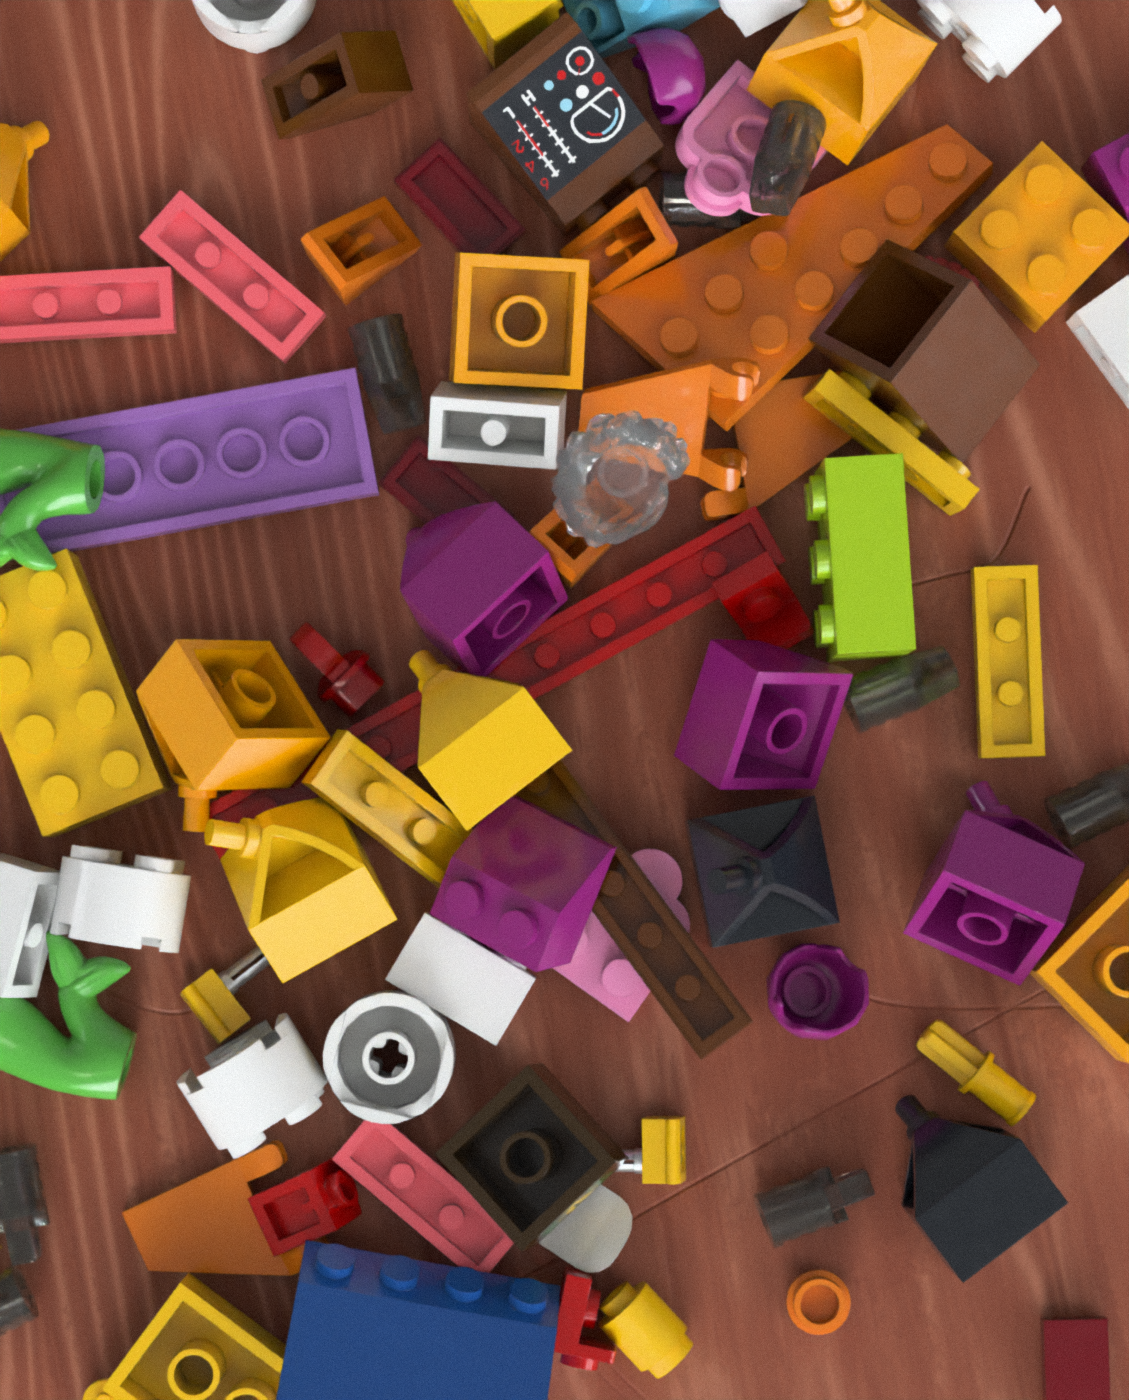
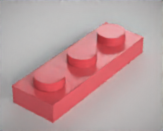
(232, 276)
(87, 304)
(423, 1195)

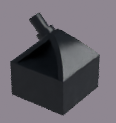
(762, 871)
(971, 1188)

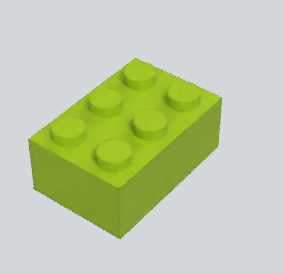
(861, 558)

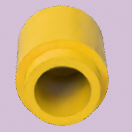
(645, 1328)

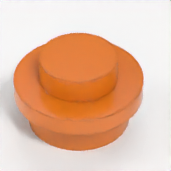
(818, 1301)

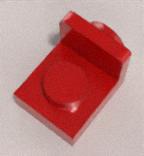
(764, 603)
(306, 1206)
(576, 1310)

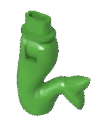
(58, 479)
(100, 1049)

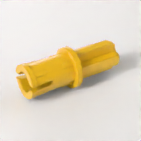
(975, 1071)

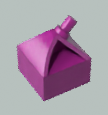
(478, 585)
(995, 890)

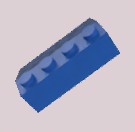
(415, 1331)

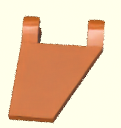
(683, 399)
(782, 442)
(210, 1223)

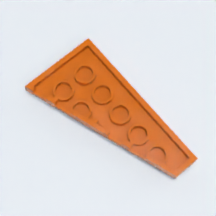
(779, 276)

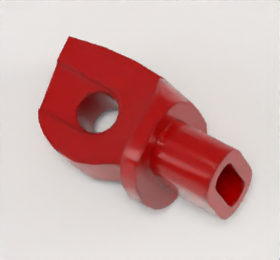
(345, 678)

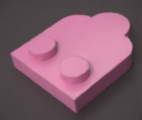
(721, 145)
(600, 964)

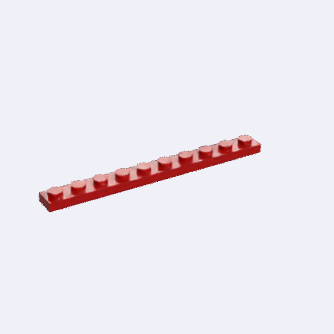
(560, 646)

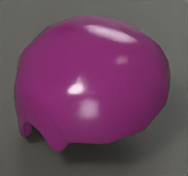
(673, 72)
(817, 991)

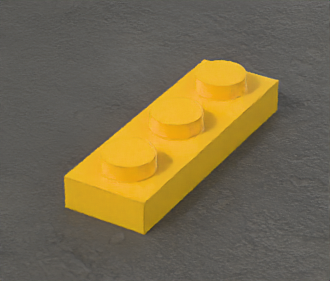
(847, 405)
(1007, 661)
(386, 805)

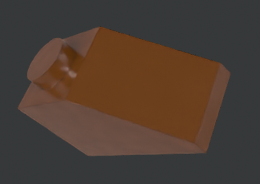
(337, 82)

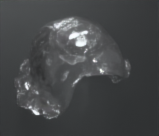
(617, 476)

